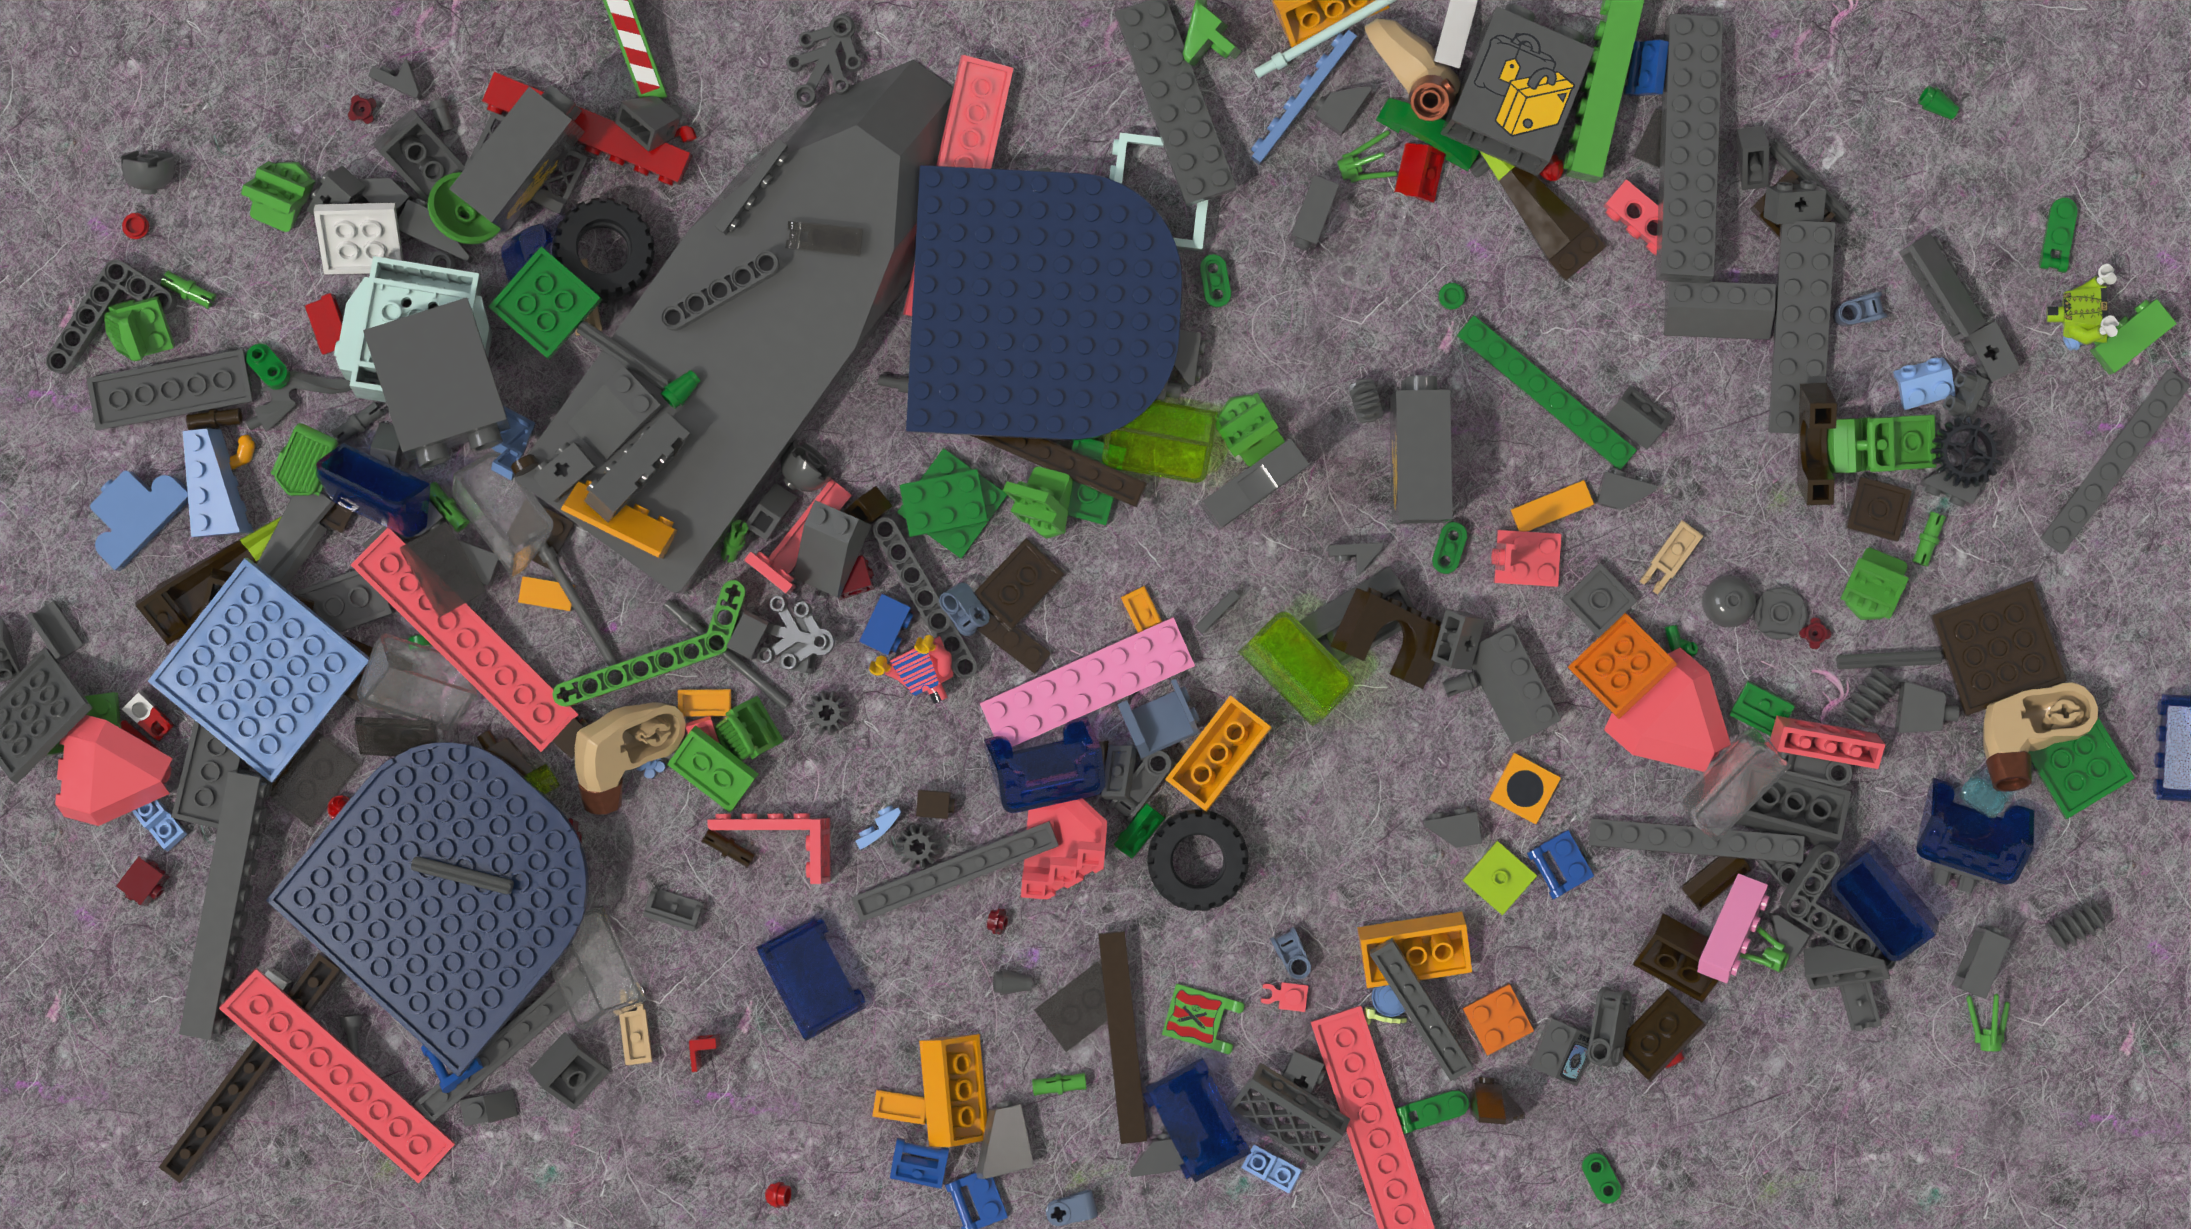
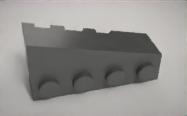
(637, 467)

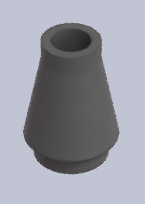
(1011, 982)

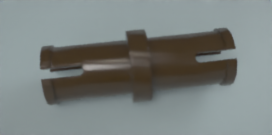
(214, 419)
(728, 847)

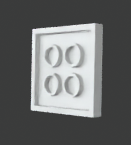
(354, 234)

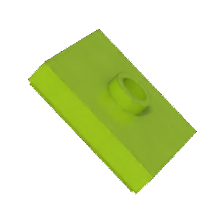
(1499, 877)

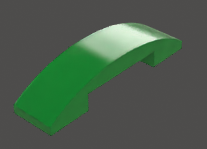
(1400, 115)

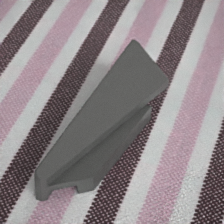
(295, 537)

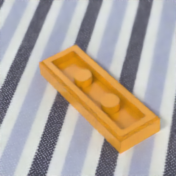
(1552, 507)
(1141, 609)

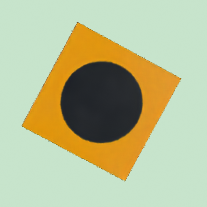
(1524, 788)

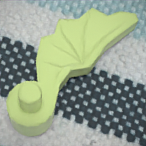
(1369, 1013)

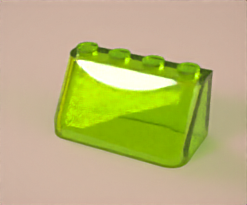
(1164, 443)
(1298, 667)

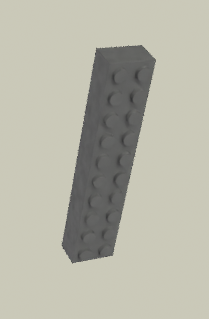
(1689, 149)
(225, 903)

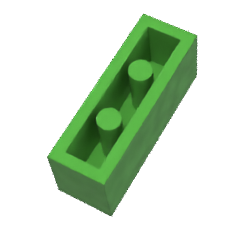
(2133, 335)

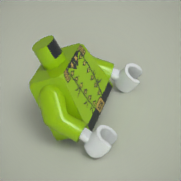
(2086, 310)

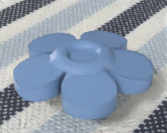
(651, 768)

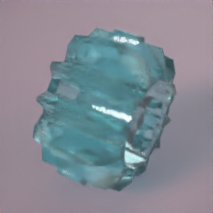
(1983, 797)

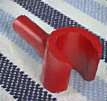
(687, 134)

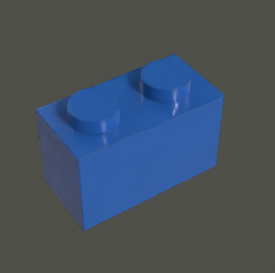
(886, 625)

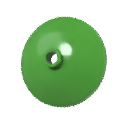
(445, 213)

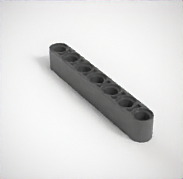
(919, 586)

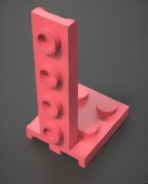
(784, 557)
(1527, 558)
(817, 842)

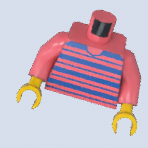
(919, 668)

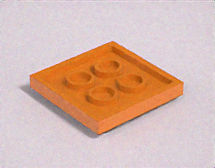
(1622, 665)

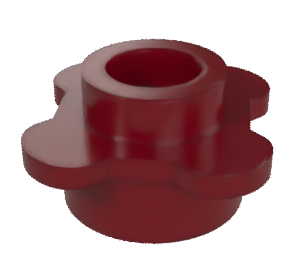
(358, 102)
(1822, 633)
(997, 921)

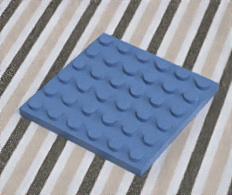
(259, 670)

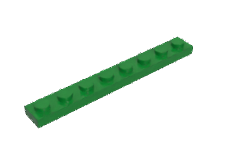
(1546, 393)

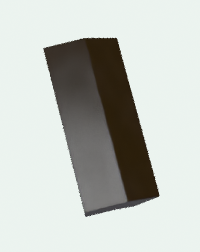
(1713, 880)

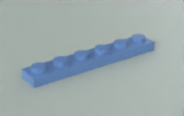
(1309, 87)

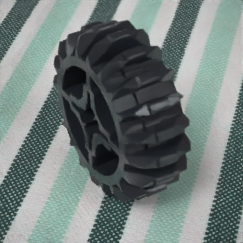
(1978, 455)

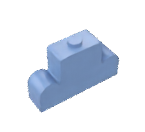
(135, 514)

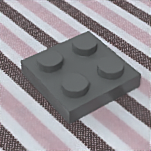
(1599, 600)

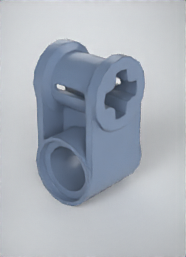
(1864, 309)
(963, 606)
(1291, 952)
(1077, 1208)

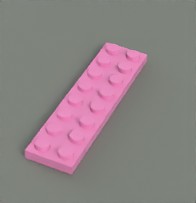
(1088, 683)

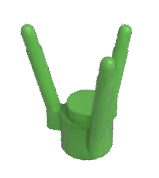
(1351, 166)
(1774, 957)
(1992, 1037)

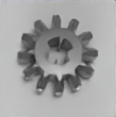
(1365, 400)
(834, 718)
(922, 838)

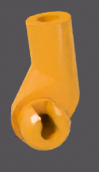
(244, 452)

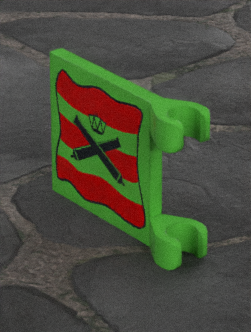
(1196, 1017)

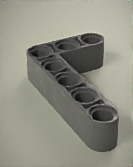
(91, 302)
(1809, 906)

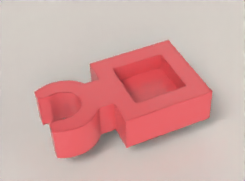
(1290, 996)

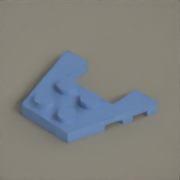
(514, 443)

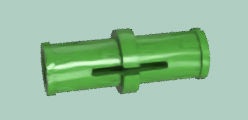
(188, 289)
(447, 507)
(1929, 539)
(734, 541)
(1059, 1084)

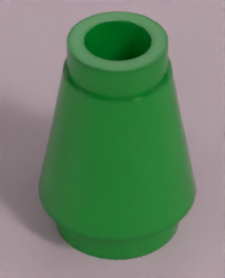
(1938, 103)
(680, 389)

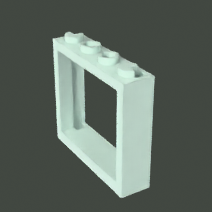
(1116, 174)

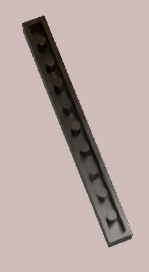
(242, 1079)

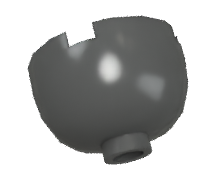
(148, 170)
(804, 468)
(1729, 601)

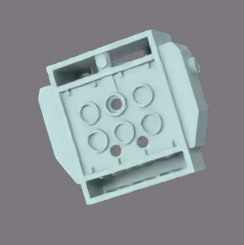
(381, 300)

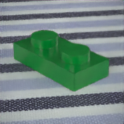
(1139, 831)

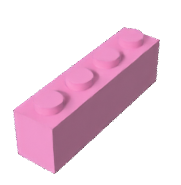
(1732, 929)

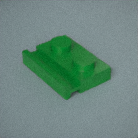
(1760, 707)

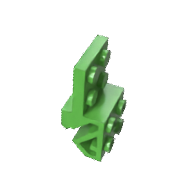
(1881, 444)

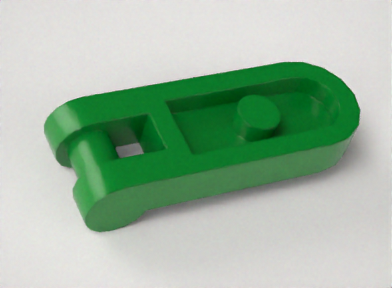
(2058, 234)
(1433, 1110)

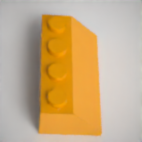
(1308, 17)
(628, 525)
(1218, 753)
(1430, 944)
(953, 1090)

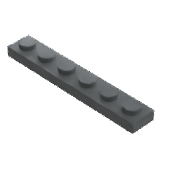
(1421, 1009)

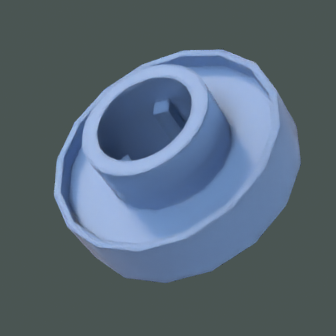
(1386, 1001)

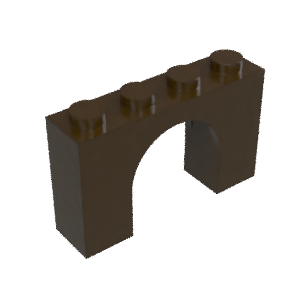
(1816, 415)
(1368, 614)

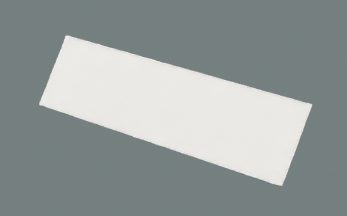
(1455, 32)

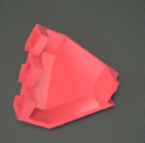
(1676, 719)
(108, 772)
(1080, 849)

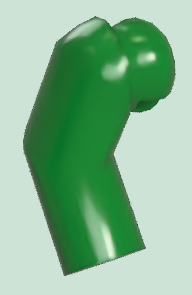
(1676, 641)

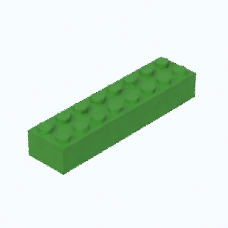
(1603, 89)

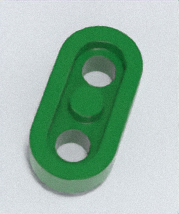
(1215, 281)
(266, 365)
(1449, 548)
(1601, 1178)

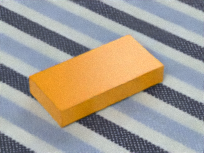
(543, 594)
(704, 702)
(899, 1107)

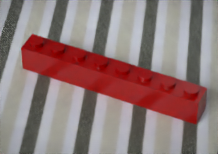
(600, 135)

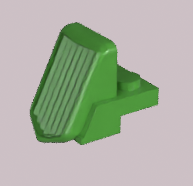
(1206, 32)
(278, 193)
(138, 328)
(1248, 428)
(297, 461)
(1042, 501)
(1875, 585)
(748, 730)

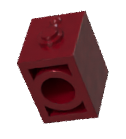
(859, 579)
(143, 881)

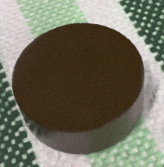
(524, 465)

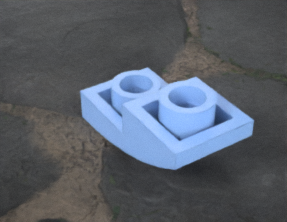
(158, 821)
(885, 821)
(1272, 1169)

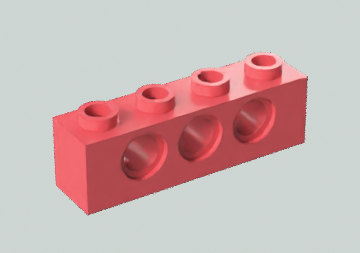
(1617, 206)
(1827, 742)

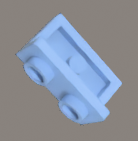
(1924, 382)

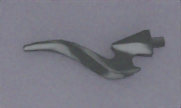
(282, 404)

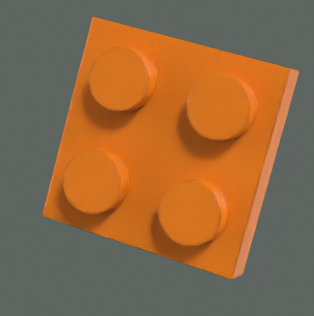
(1498, 1019)

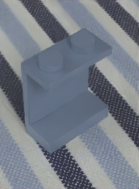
(1161, 721)

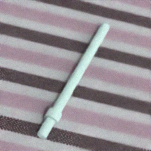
(1280, 60)

